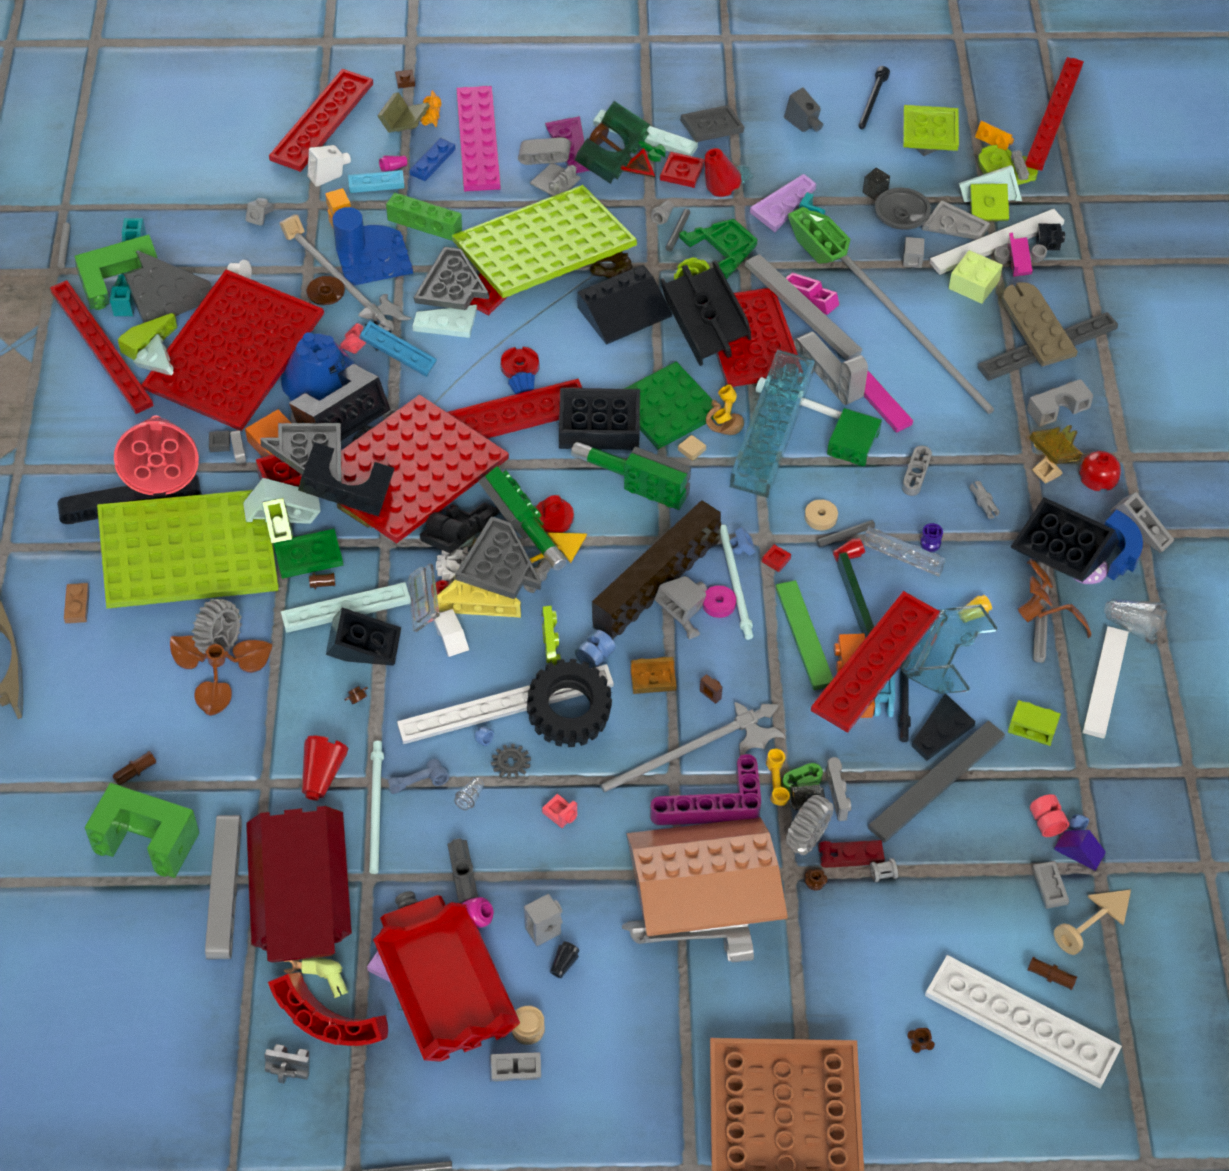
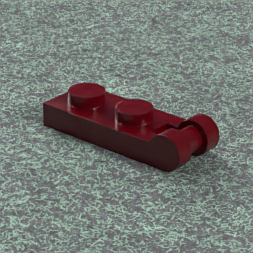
(851, 853)

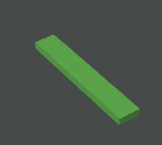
(804, 634)

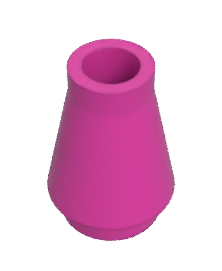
(392, 163)

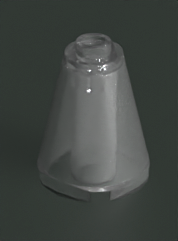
(1138, 617)

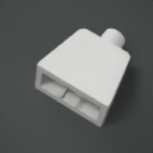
(326, 164)

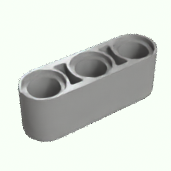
(544, 151)

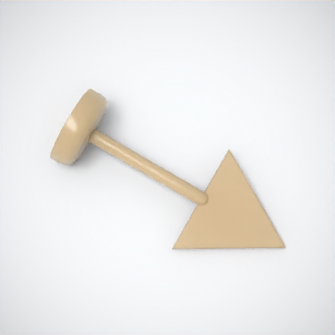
(1112, 903)

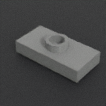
(1050, 884)

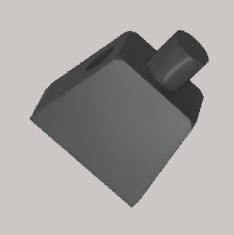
(803, 111)

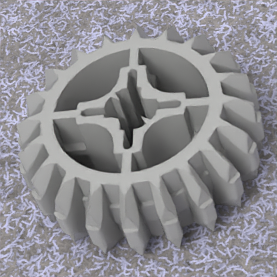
(216, 624)
(809, 824)

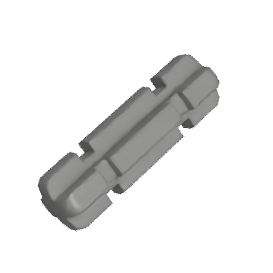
(1020, 165)

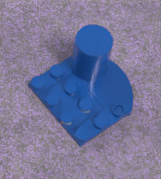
(370, 250)

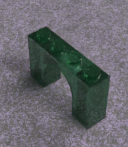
(606, 163)

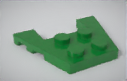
(728, 238)

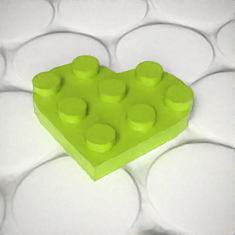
(994, 159)
(550, 638)

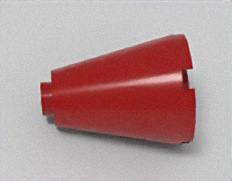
(720, 173)
(320, 765)

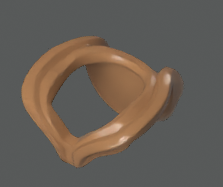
(730, 427)

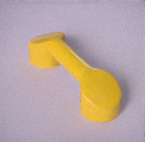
(728, 396)
(774, 763)

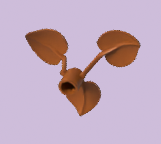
(1033, 606)
(216, 696)

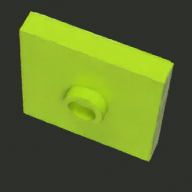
(990, 201)

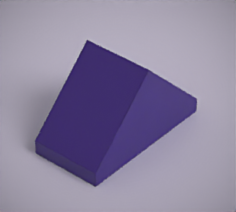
(1081, 847)

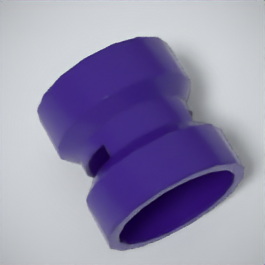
(931, 537)

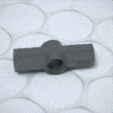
(461, 862)

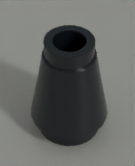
(564, 959)

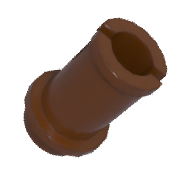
(322, 580)

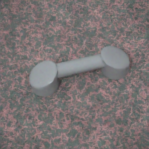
(1037, 254)

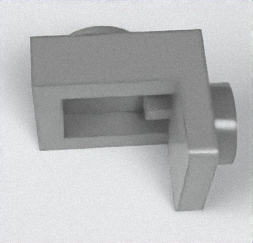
(257, 209)

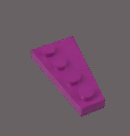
(571, 130)

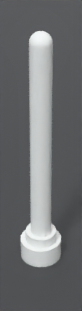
(807, 403)

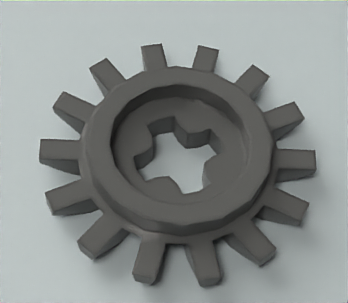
(517, 756)

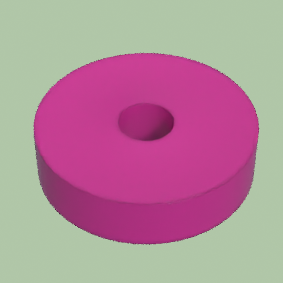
(717, 609)

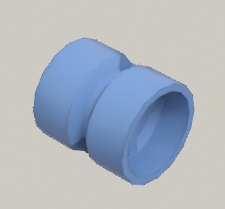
(595, 649)

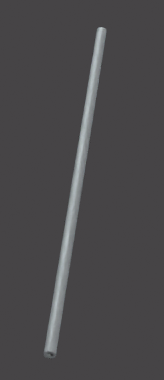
(918, 335)

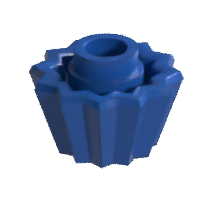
(522, 382)

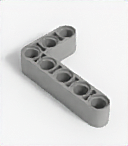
(844, 379)

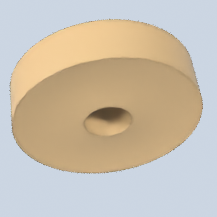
(822, 507)

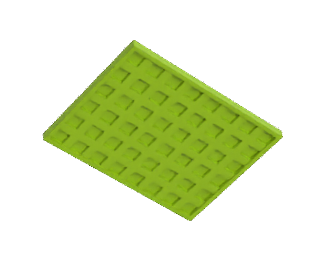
(543, 241)
(183, 550)

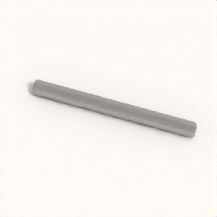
(1040, 635)

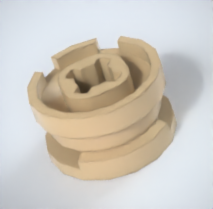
(531, 1025)

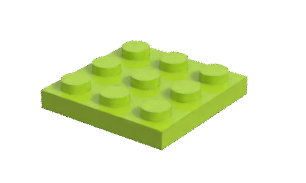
(930, 127)

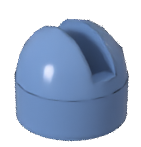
(484, 736)
(1078, 822)

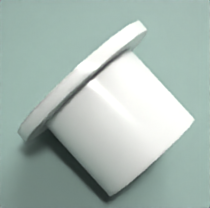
(242, 268)

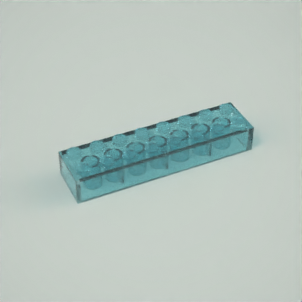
(772, 424)

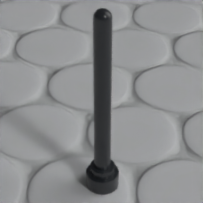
(882, 75)

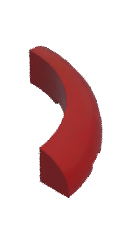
(320, 1022)

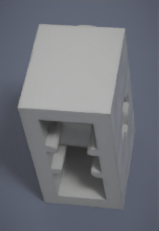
(543, 919)

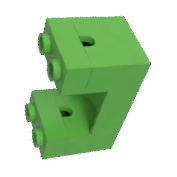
(109, 262)
(166, 823)

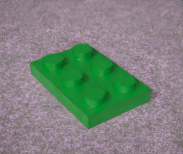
(308, 553)

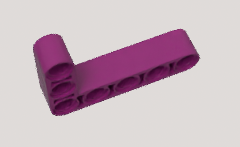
(714, 802)

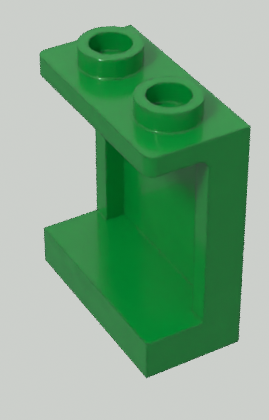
(853, 437)

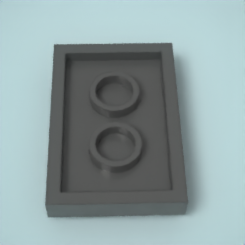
(712, 123)

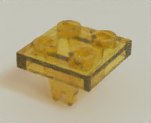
(1057, 445)

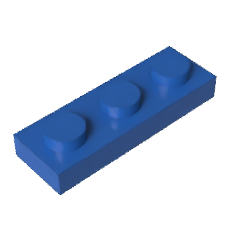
(432, 159)

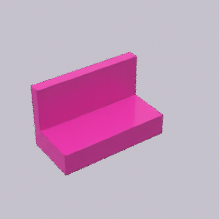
(1019, 256)

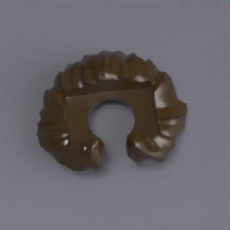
(621, 260)

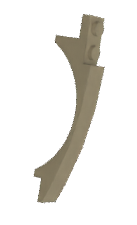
(12, 685)

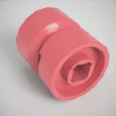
(1049, 815)

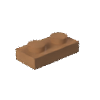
(76, 603)

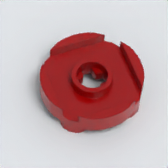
(512, 356)

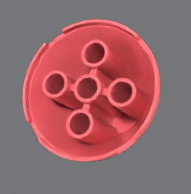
(156, 457)

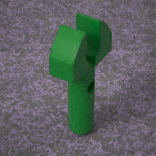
(654, 152)

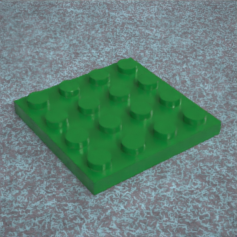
(671, 405)

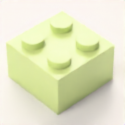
(975, 276)

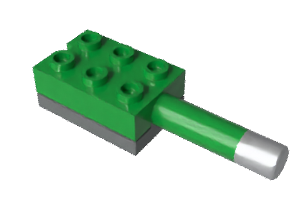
(643, 473)
(521, 513)

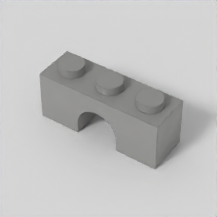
(1045, 406)

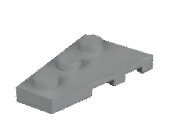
(955, 222)

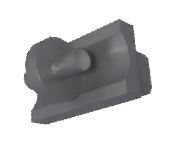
(287, 1064)

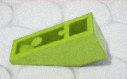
(140, 336)

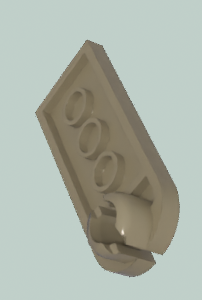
(1037, 324)

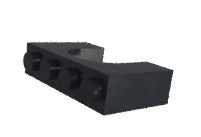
(364, 497)

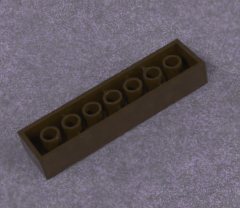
(661, 563)

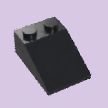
(362, 639)

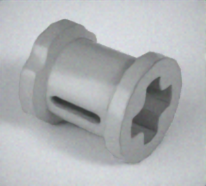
(884, 870)

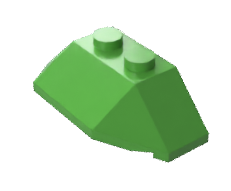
(819, 235)

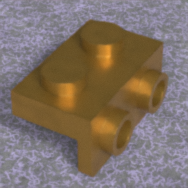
(653, 675)

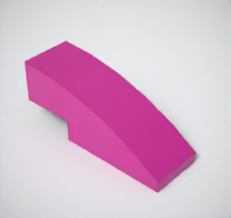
(812, 289)

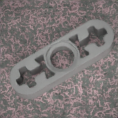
(918, 477)

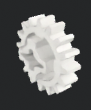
(448, 564)

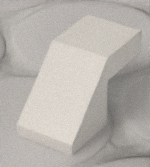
(451, 633)

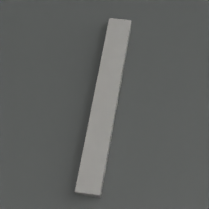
(803, 307)

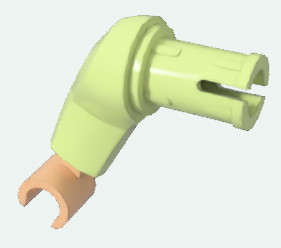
(324, 968)

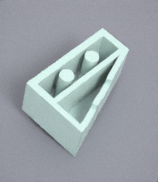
(300, 506)

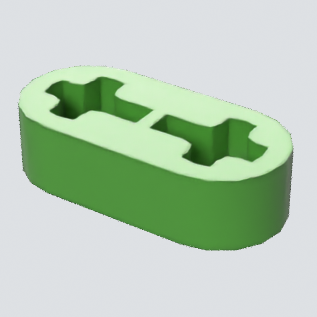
(801, 776)

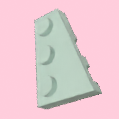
(1001, 176)
(446, 321)

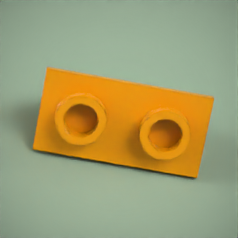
(433, 111)
(994, 135)

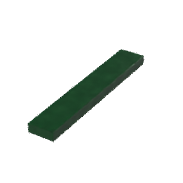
(855, 594)

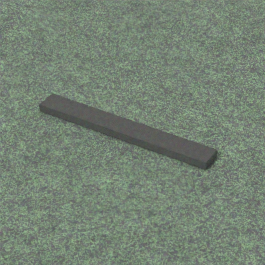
(1024, 356)
(936, 781)

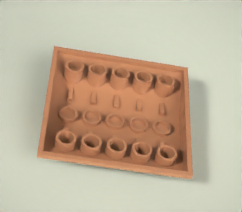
(706, 876)
(785, 1105)

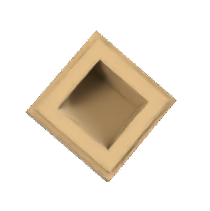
(1047, 470)

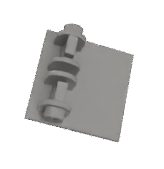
(556, 179)

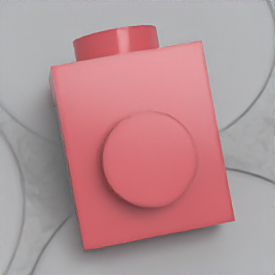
(352, 342)
(560, 811)

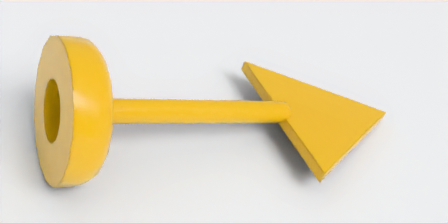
(566, 542)

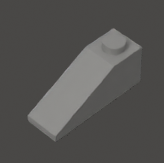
(1151, 528)

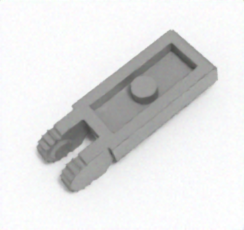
(838, 789)

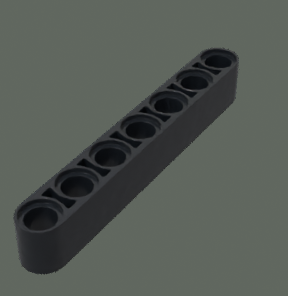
(84, 506)

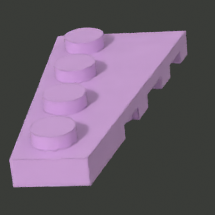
(775, 208)

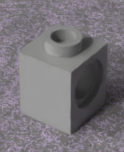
(913, 252)

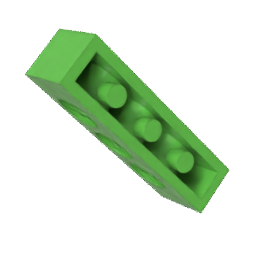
(423, 216)

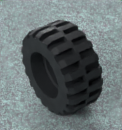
(569, 676)

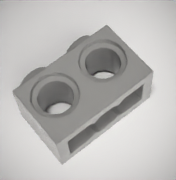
(515, 1066)

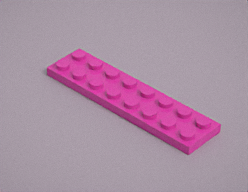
(478, 138)

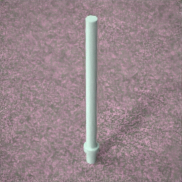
(745, 623)
(377, 757)

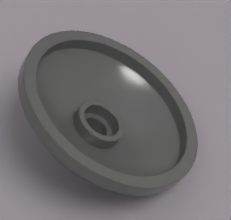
(902, 208)

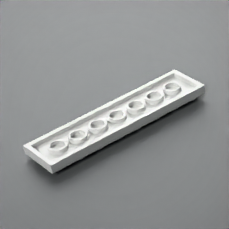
(1023, 1021)

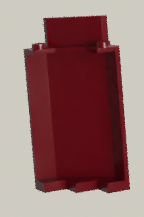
(298, 883)

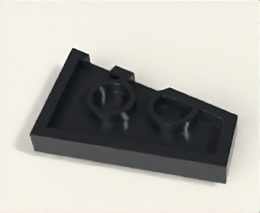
(942, 728)

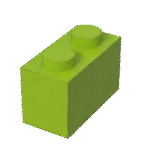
(1034, 722)

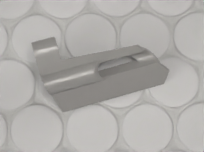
(736, 938)

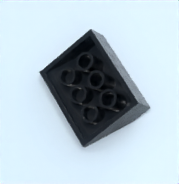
(623, 304)
(599, 418)
(1065, 540)

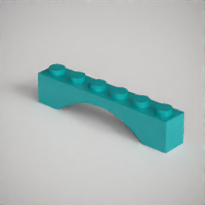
(121, 297)

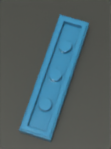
(397, 348)

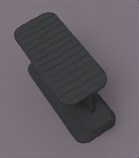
(704, 334)

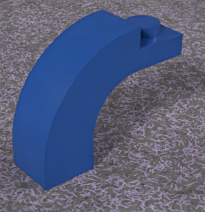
(1129, 543)

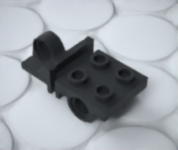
(456, 527)

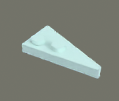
(154, 357)

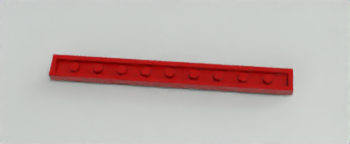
(1054, 114)
(101, 347)

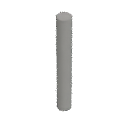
(63, 245)

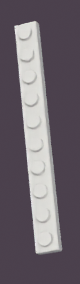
(479, 711)

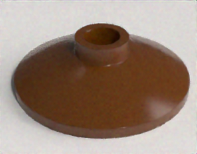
(325, 290)

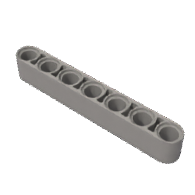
(223, 887)

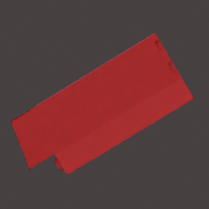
(444, 978)

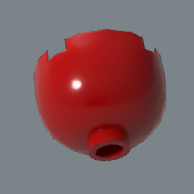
(1100, 471)

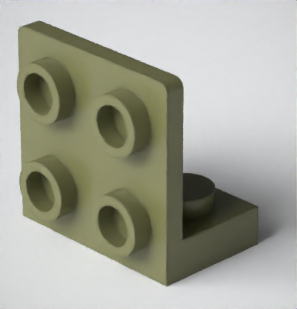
(398, 116)

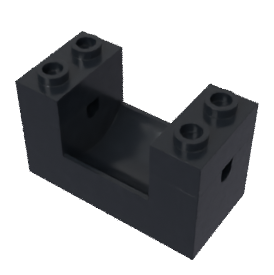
(353, 405)

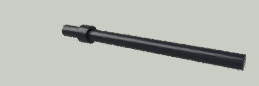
(904, 719)

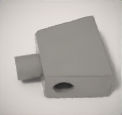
(681, 598)

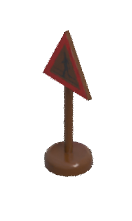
(639, 163)

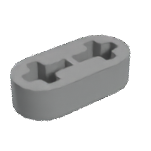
(237, 447)

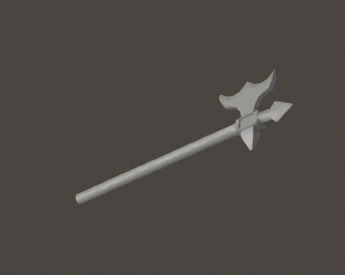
(370, 311)
(744, 719)

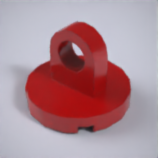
(556, 514)

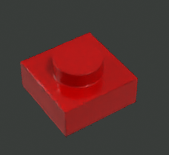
(776, 558)

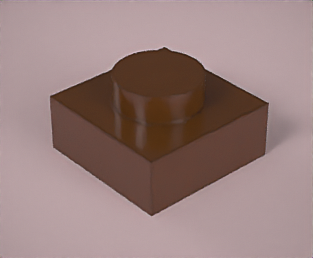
(405, 78)
(711, 688)

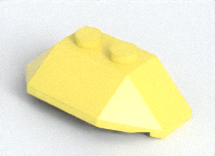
(476, 601)

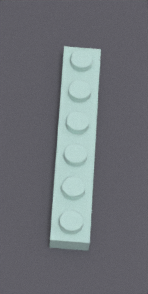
(670, 141)
(362, 602)

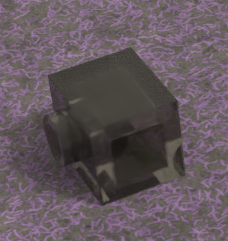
(876, 183)
(802, 792)

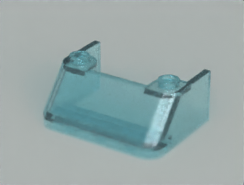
(933, 654)

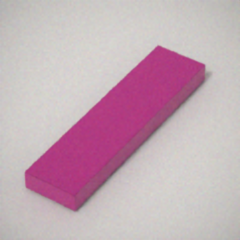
(886, 405)

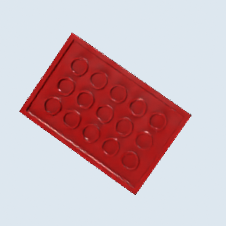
(769, 333)

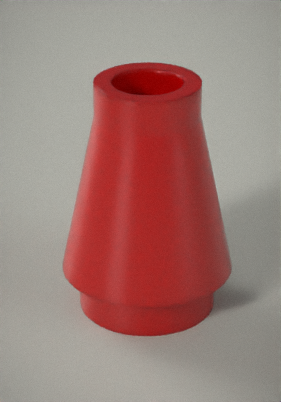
(853, 548)

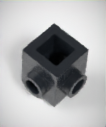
(1050, 236)

